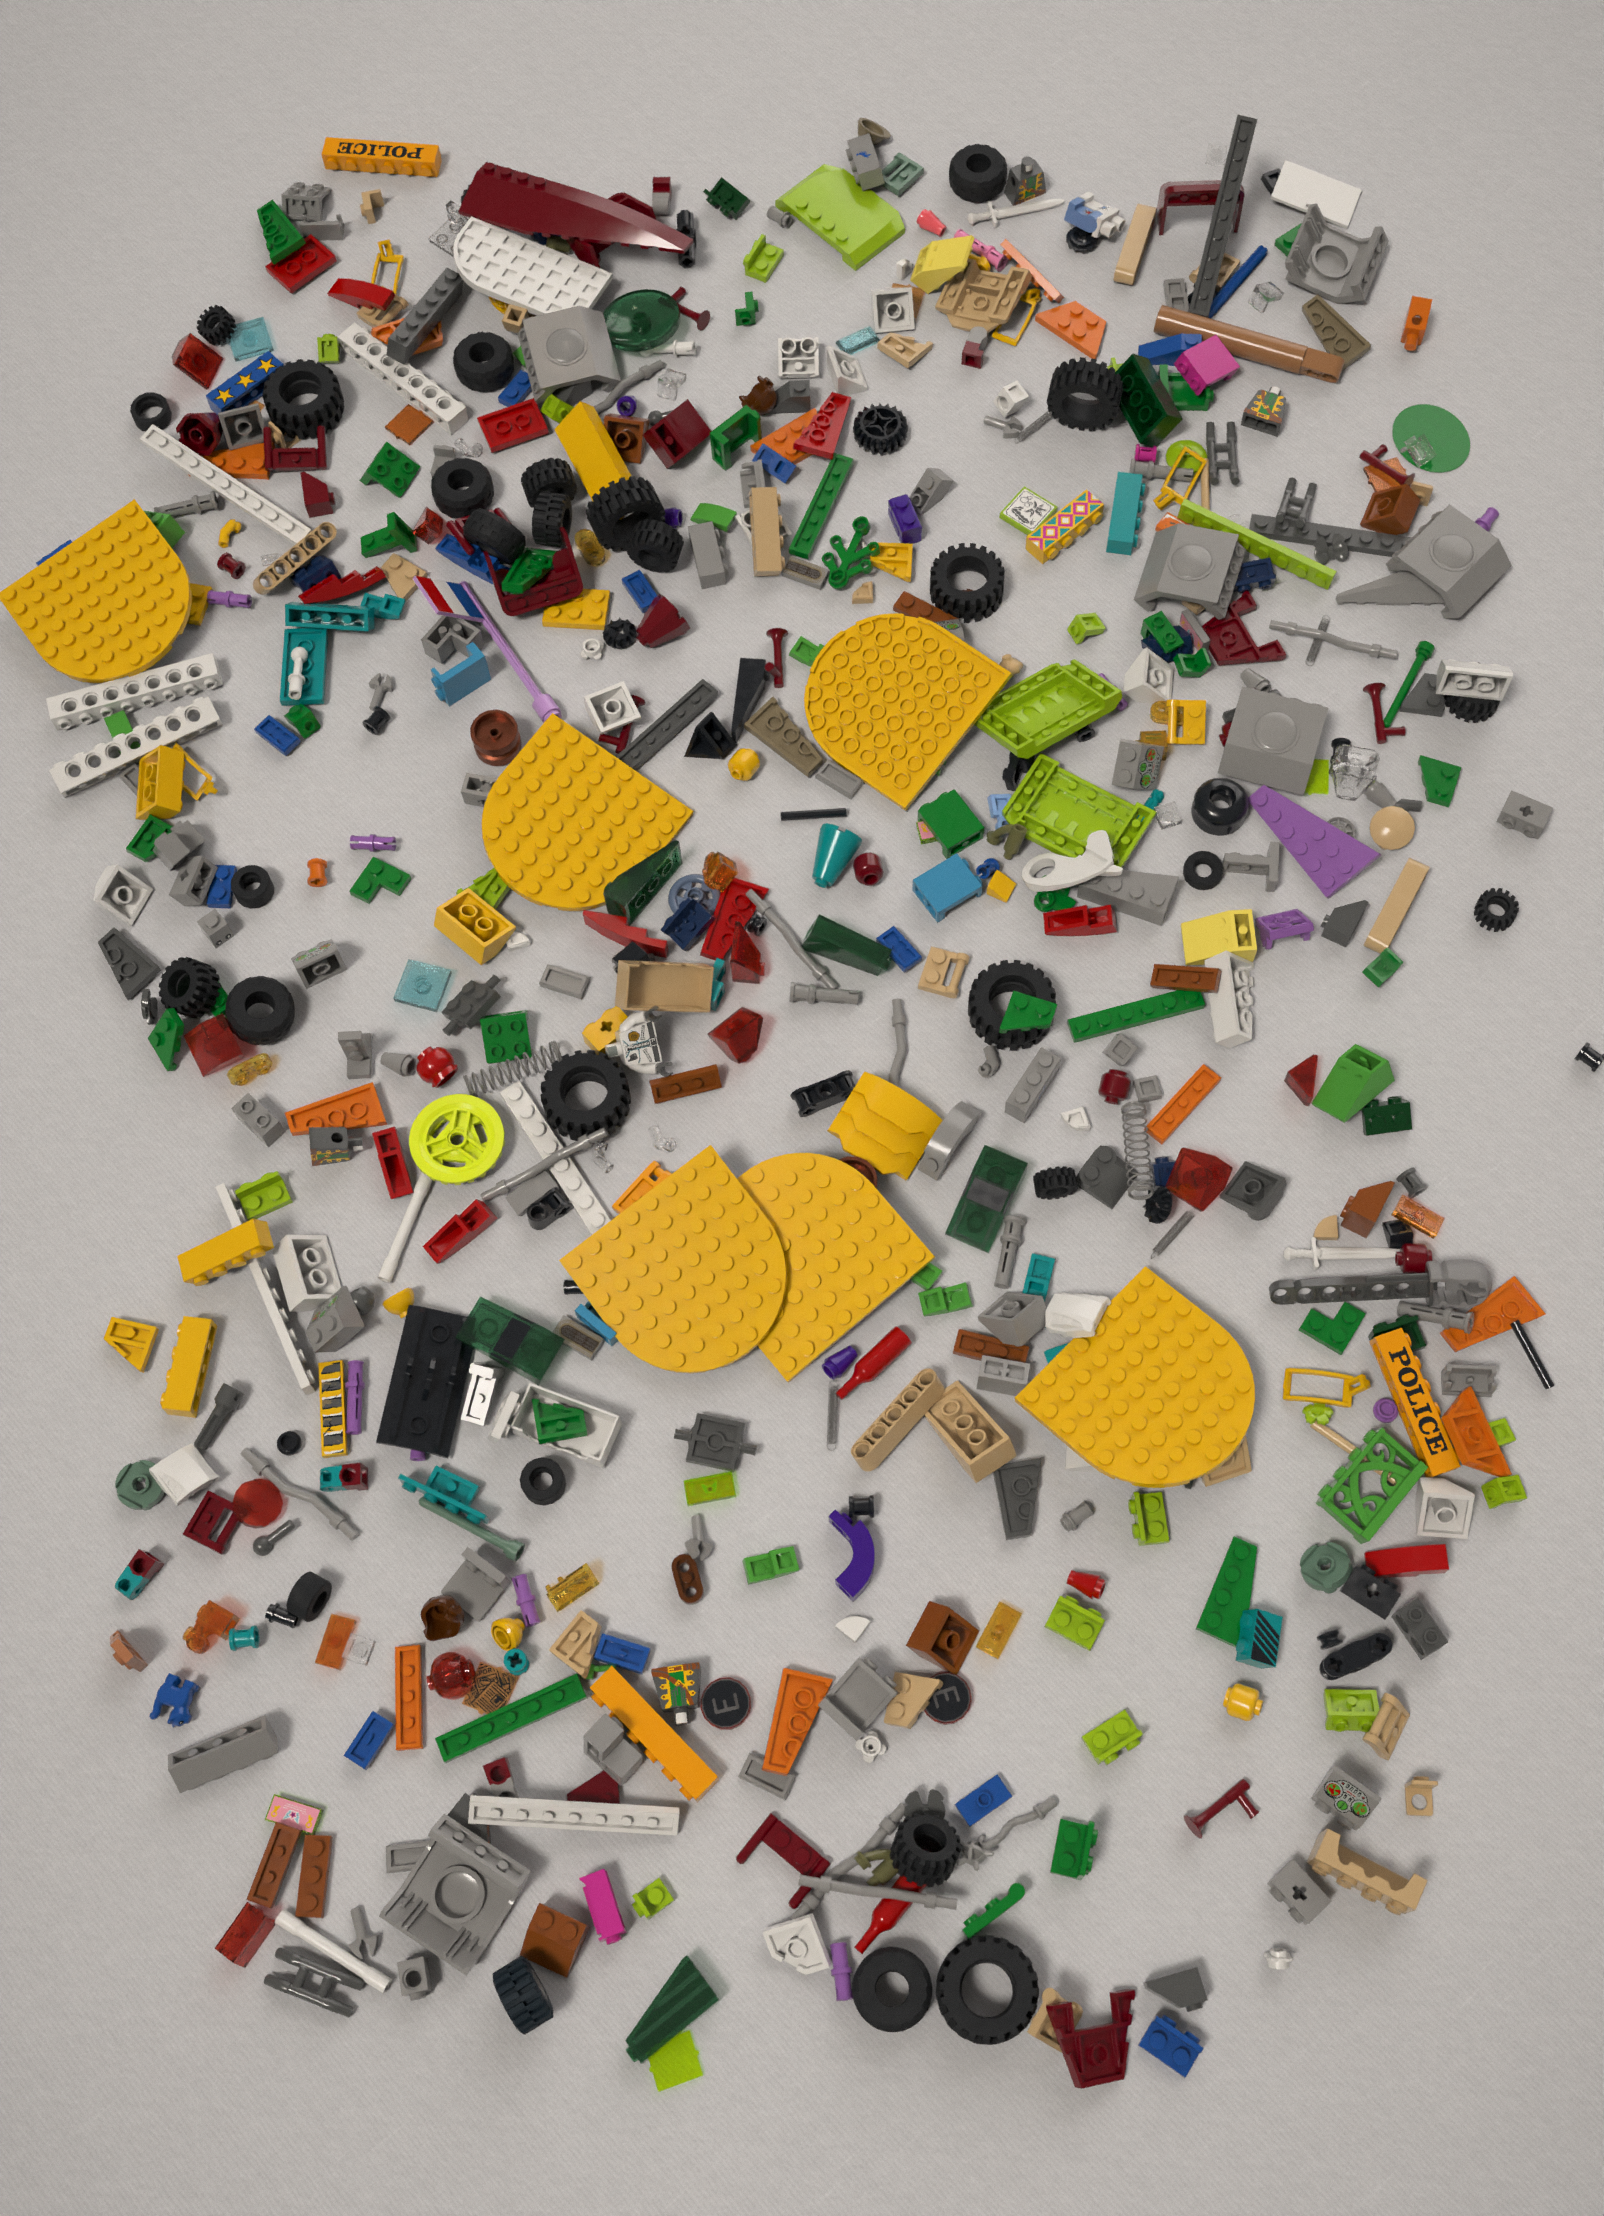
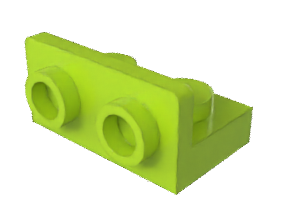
(762, 259)
(263, 1195)
(1149, 1517)
(1075, 1622)
(1350, 1709)
(1112, 1737)

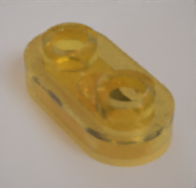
(591, 548)
(1161, 717)
(249, 1069)

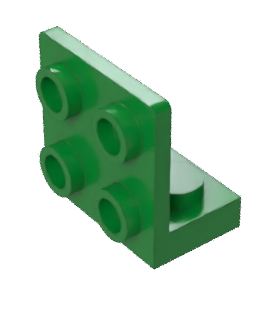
(391, 470)
(505, 1036)
(1072, 1849)

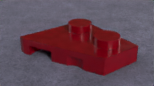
(598, 1789)

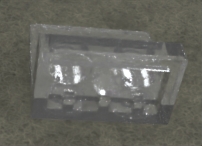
(447, 233)

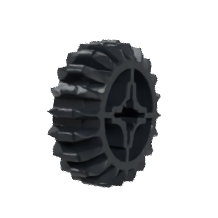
(880, 428)

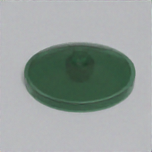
(641, 320)

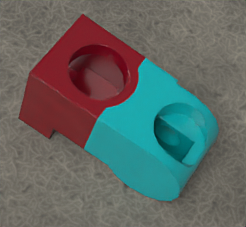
(344, 1477)
(137, 1574)

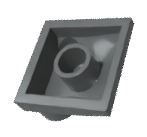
(1105, 1176)
(1254, 1190)

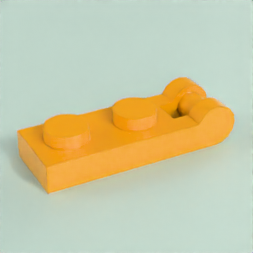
(641, 1186)

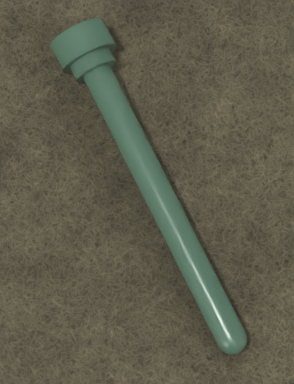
(511, 1548)

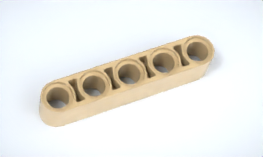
(1135, 244)
(286, 562)
(1396, 906)
(897, 1420)

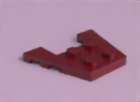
(1232, 642)
(1096, 2052)

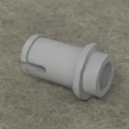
(783, 218)
(1075, 1517)

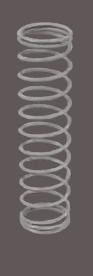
(471, 1090)
(1135, 1116)

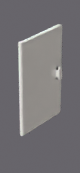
(1301, 187)

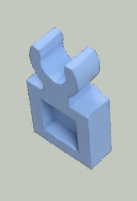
(996, 805)

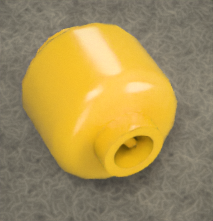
(743, 764)
(1242, 1702)

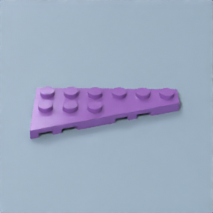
(1320, 848)

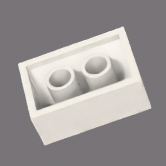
(1473, 679)
(306, 1271)

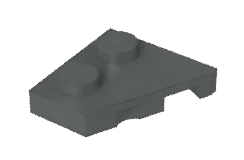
(1424, 699)

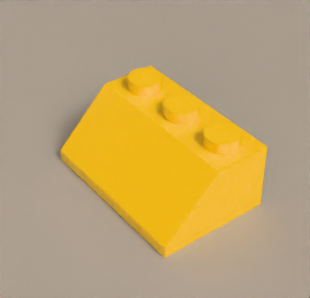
(160, 783)
(473, 925)

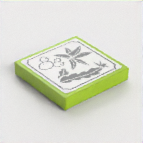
(1027, 511)

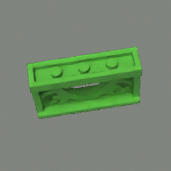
(1404, 1479)

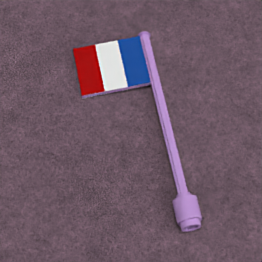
(460, 602)

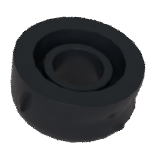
(1215, 819)

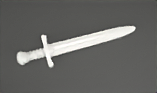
(994, 214)
(1336, 1253)

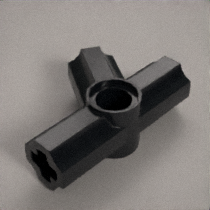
(685, 225)

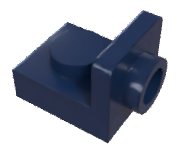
(1161, 1170)

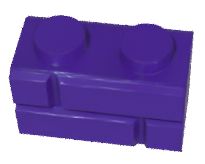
(904, 519)

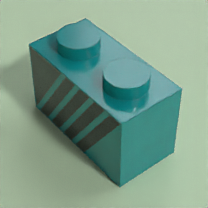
(1259, 1638)

